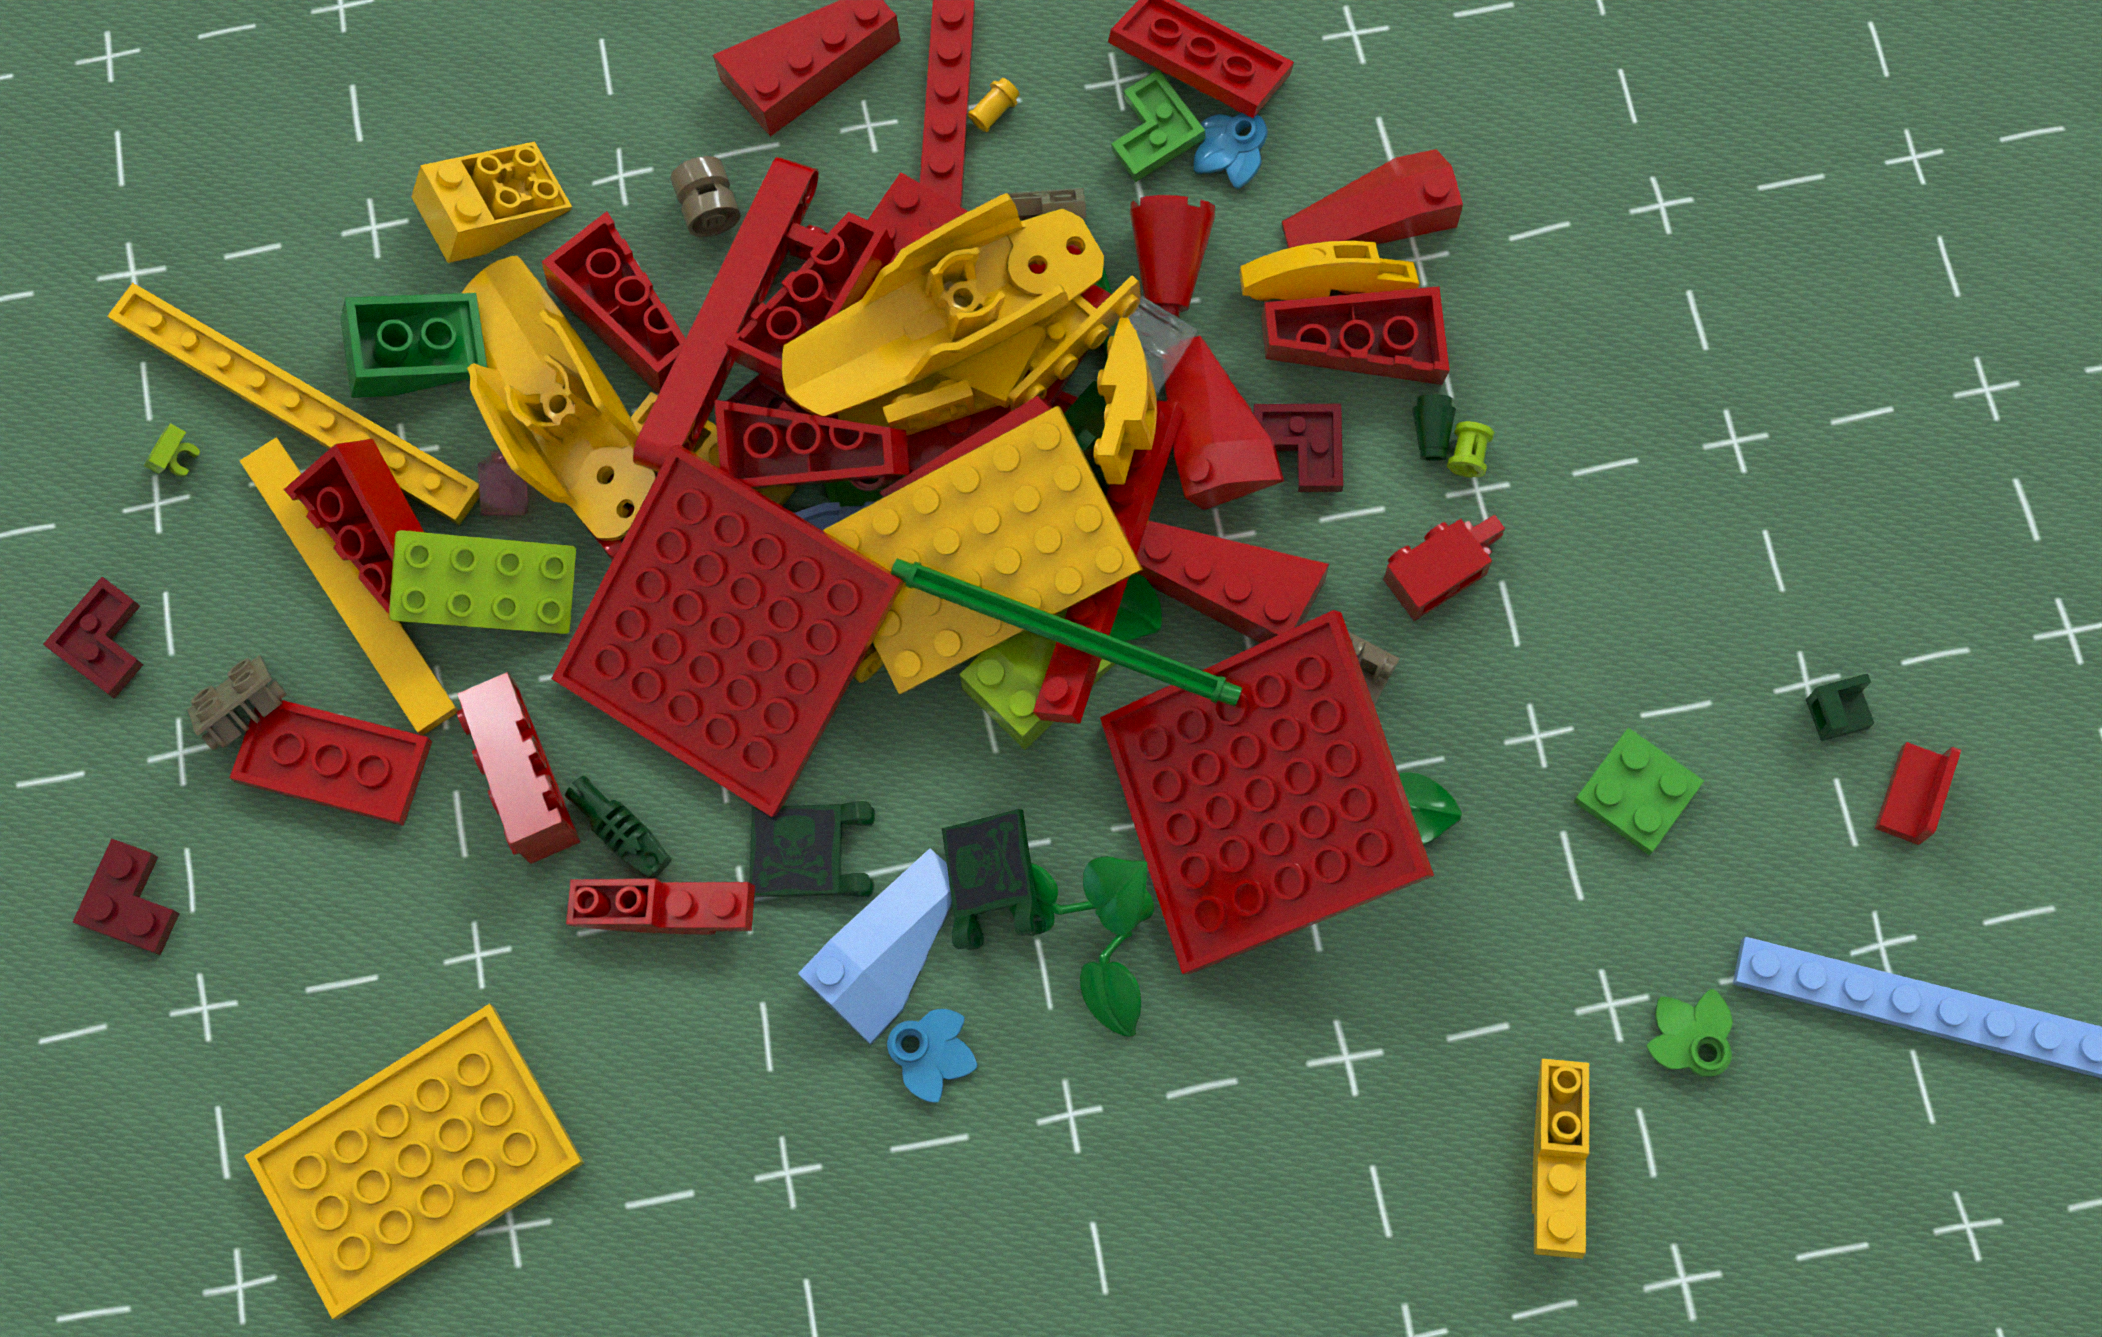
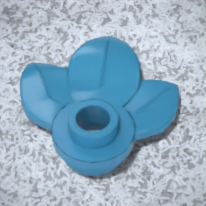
(1228, 150)
(938, 1055)

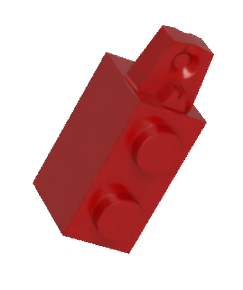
(1442, 564)

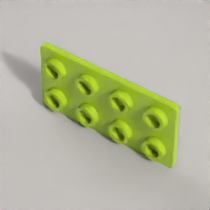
(482, 582)

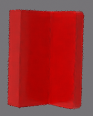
(1917, 792)

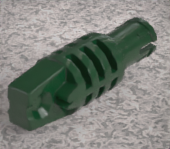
(620, 829)

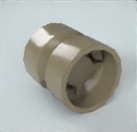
(705, 196)

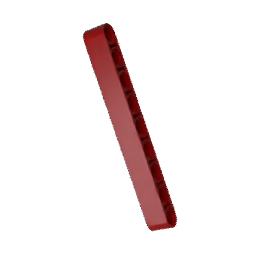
(734, 295)

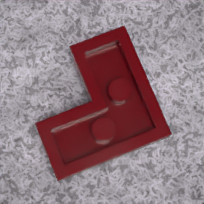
(1316, 437)
(87, 637)
(114, 901)

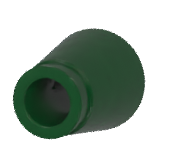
(1433, 425)

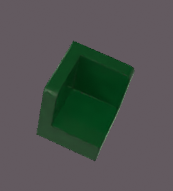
(1840, 707)

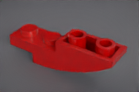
(660, 906)

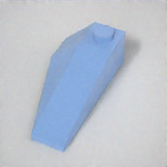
(879, 953)

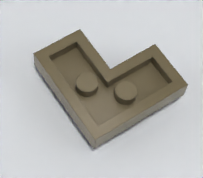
(1046, 201)

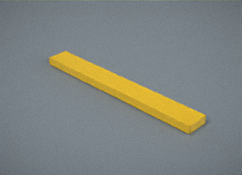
(381, 639)

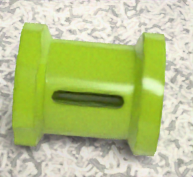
(1470, 449)

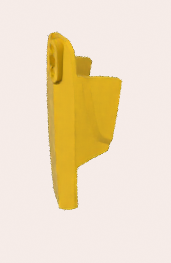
(942, 305)
(553, 403)

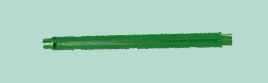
(1067, 632)

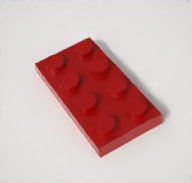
(1201, 53)
(333, 761)

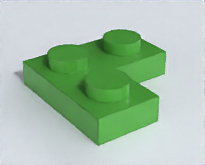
(1166, 127)

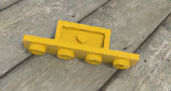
(1070, 335)

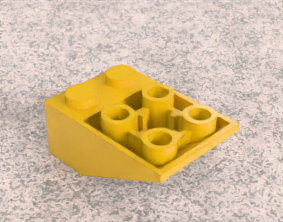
(487, 199)

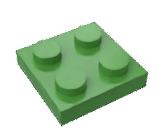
(1638, 791)

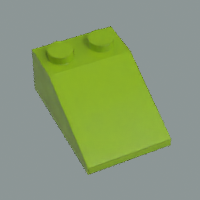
(1008, 682)

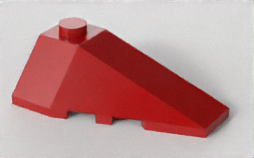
(1389, 204)
(1219, 441)

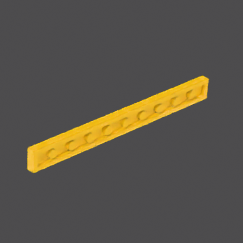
(290, 399)

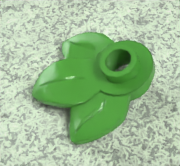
(1689, 1028)

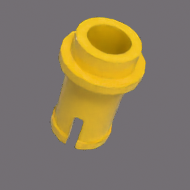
(994, 104)

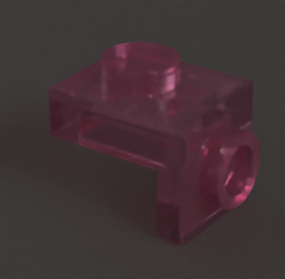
(500, 487)

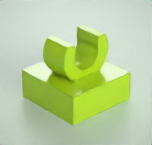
(167, 449)

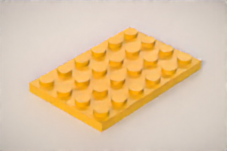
(1004, 517)
(413, 1161)

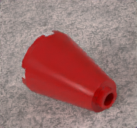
(1170, 247)

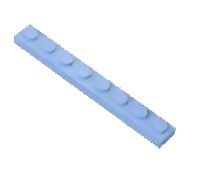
(1920, 1006)

